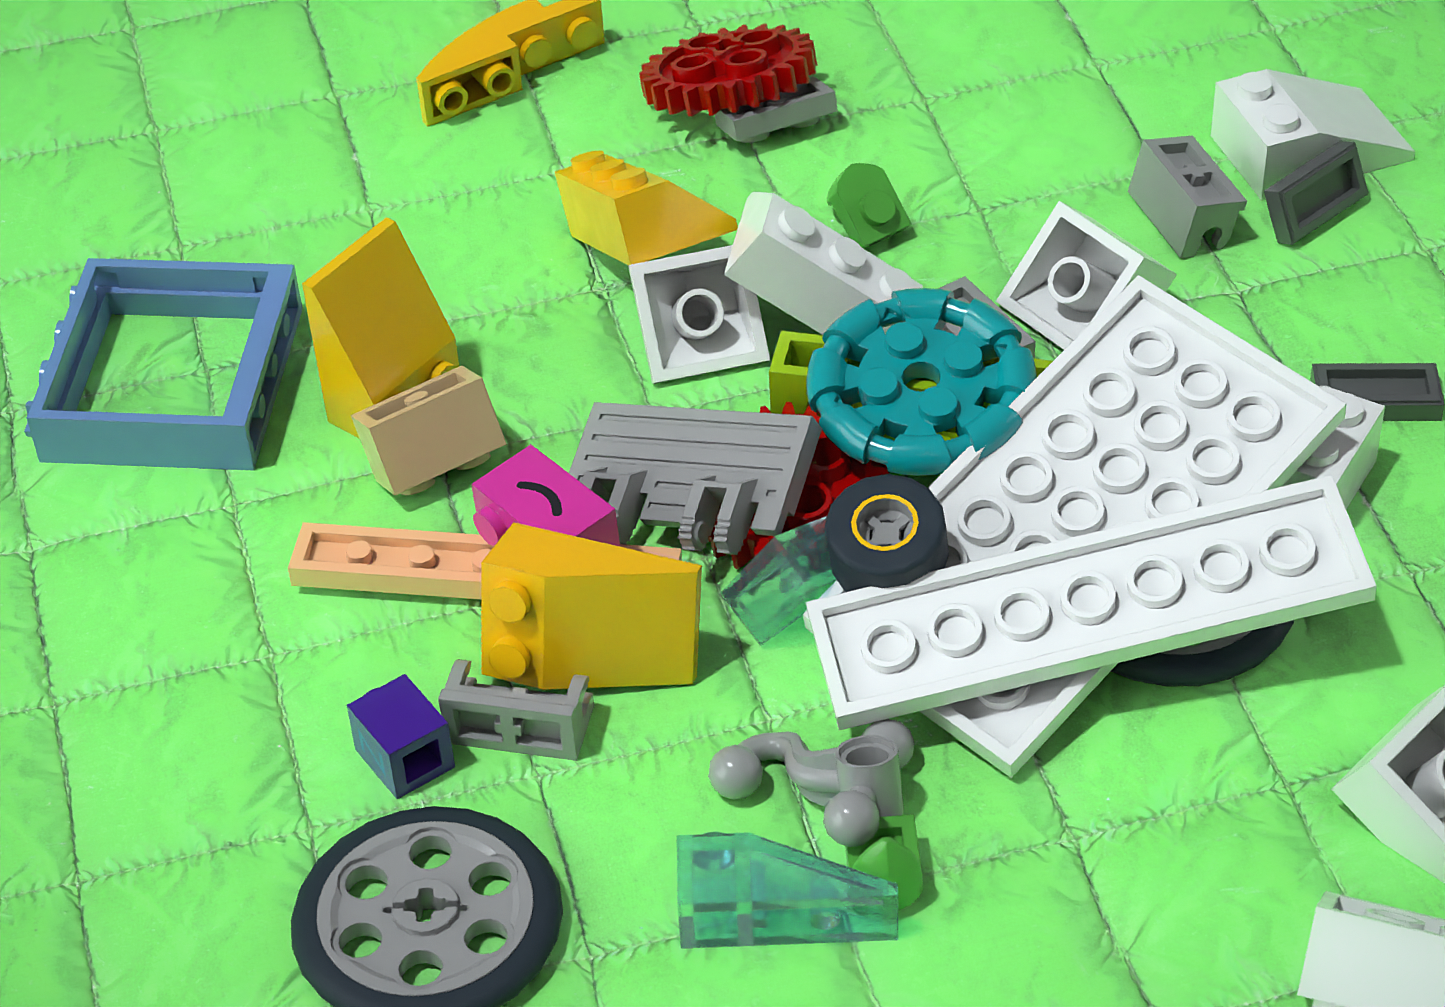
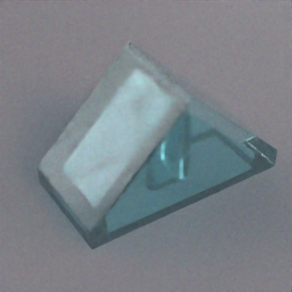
(781, 580)

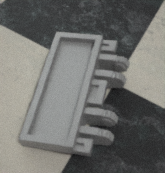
(693, 465)

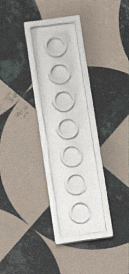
(1089, 601)

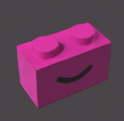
(540, 495)

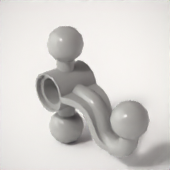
(852, 781)

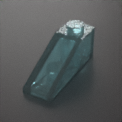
(768, 893)

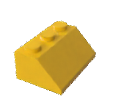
(633, 211)

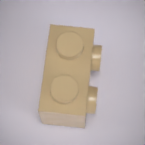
(429, 431)

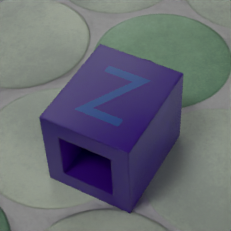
(401, 736)

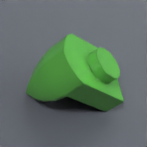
(867, 204)
(892, 856)

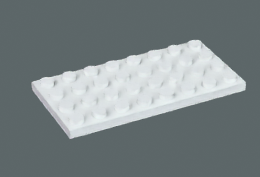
(1121, 428)

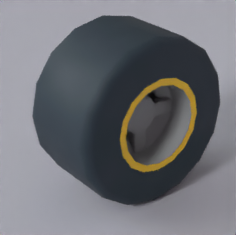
(885, 533)

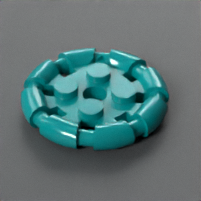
(915, 350)

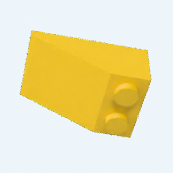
(375, 325)
(586, 609)

